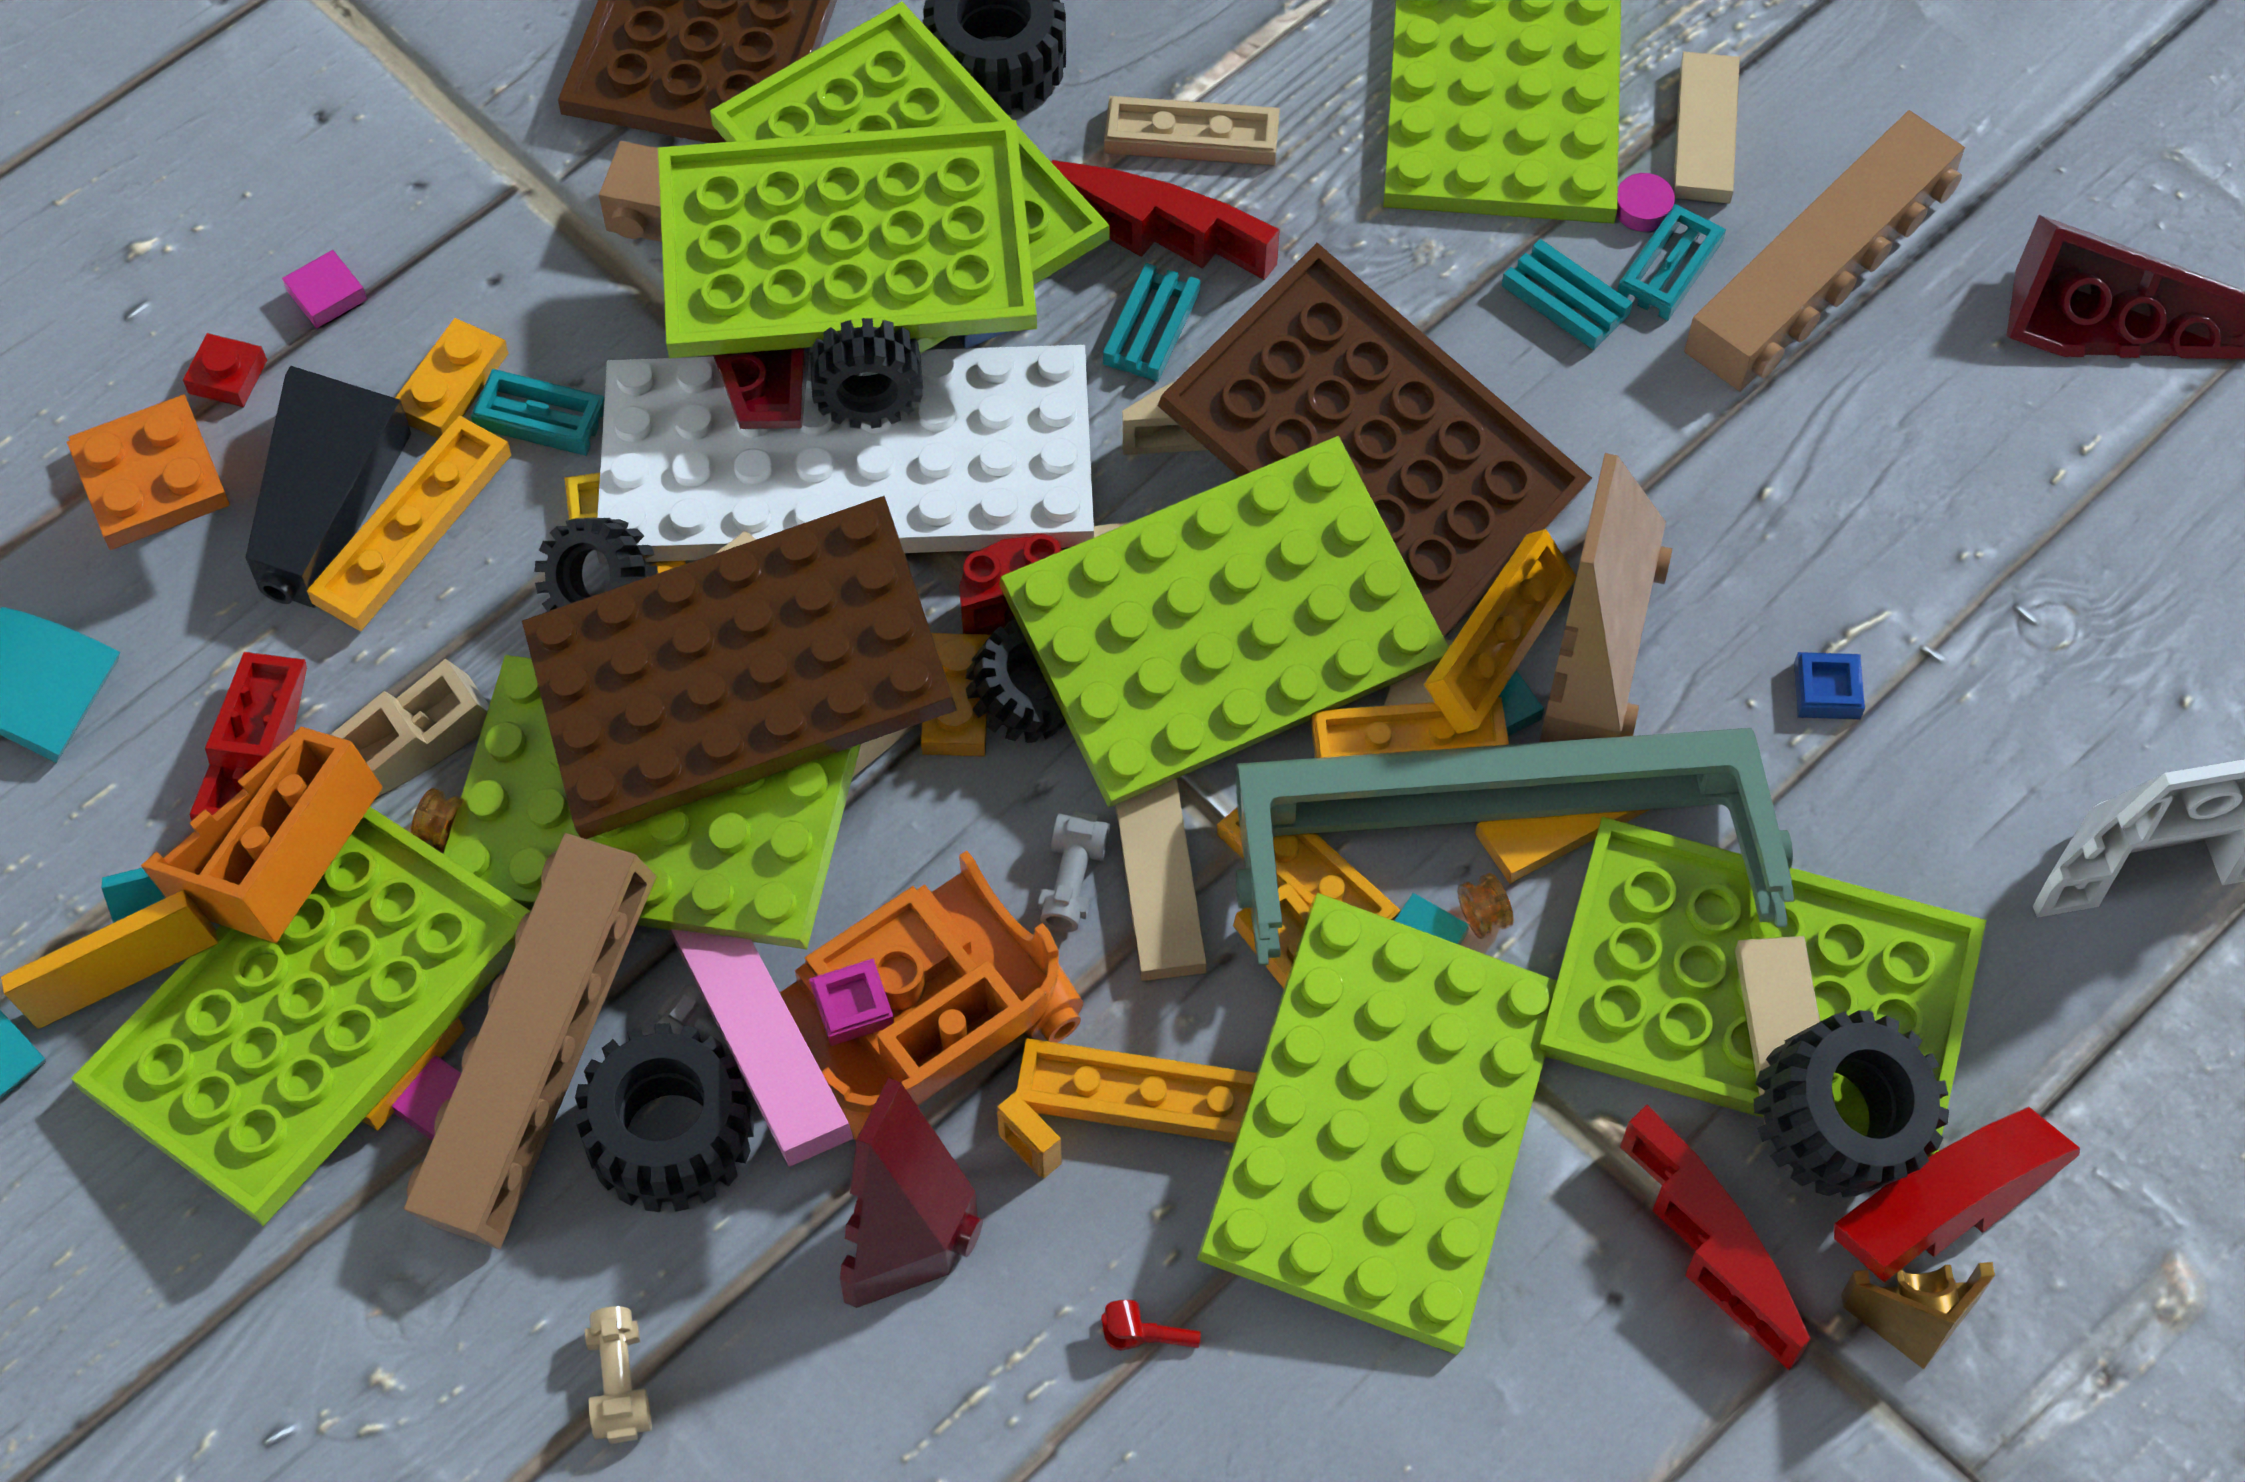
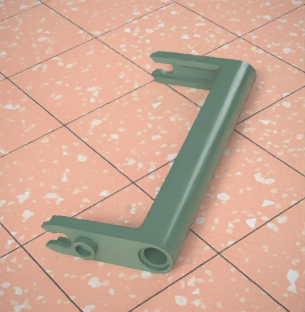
(1505, 785)

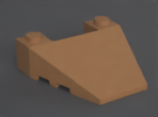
(1607, 612)

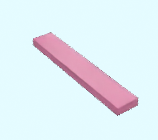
(765, 1044)

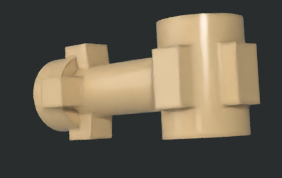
(620, 1411)

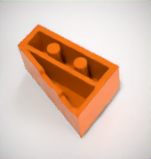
(273, 838)

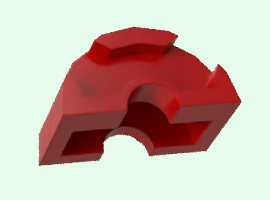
(981, 597)

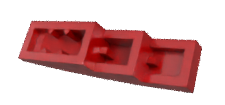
(1179, 219)
(251, 723)
(1957, 1189)
(1728, 1256)

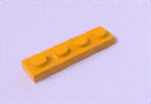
(409, 523)
(1500, 631)
(1133, 1090)

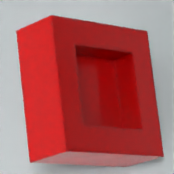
(225, 370)

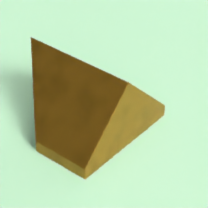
(1919, 1311)

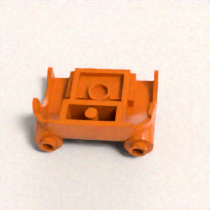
(957, 985)

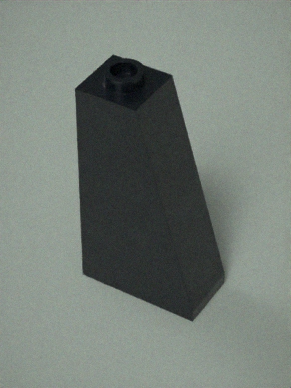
(319, 478)

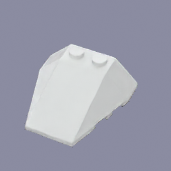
(2157, 814)

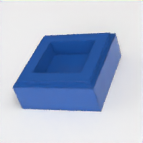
(1829, 685)

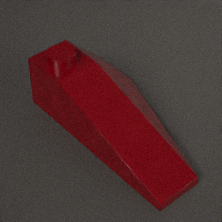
(2104, 298)
(766, 386)
(910, 1206)

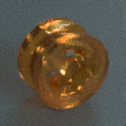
(435, 817)
(1485, 905)

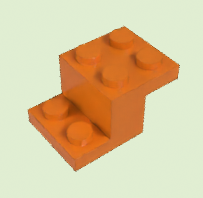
(147, 472)

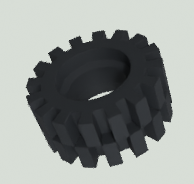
(861, 351)
(571, 547)
(999, 694)

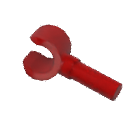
(1125, 1330)

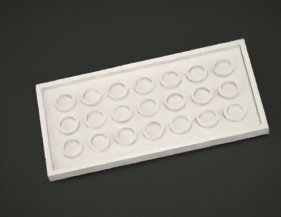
(979, 461)

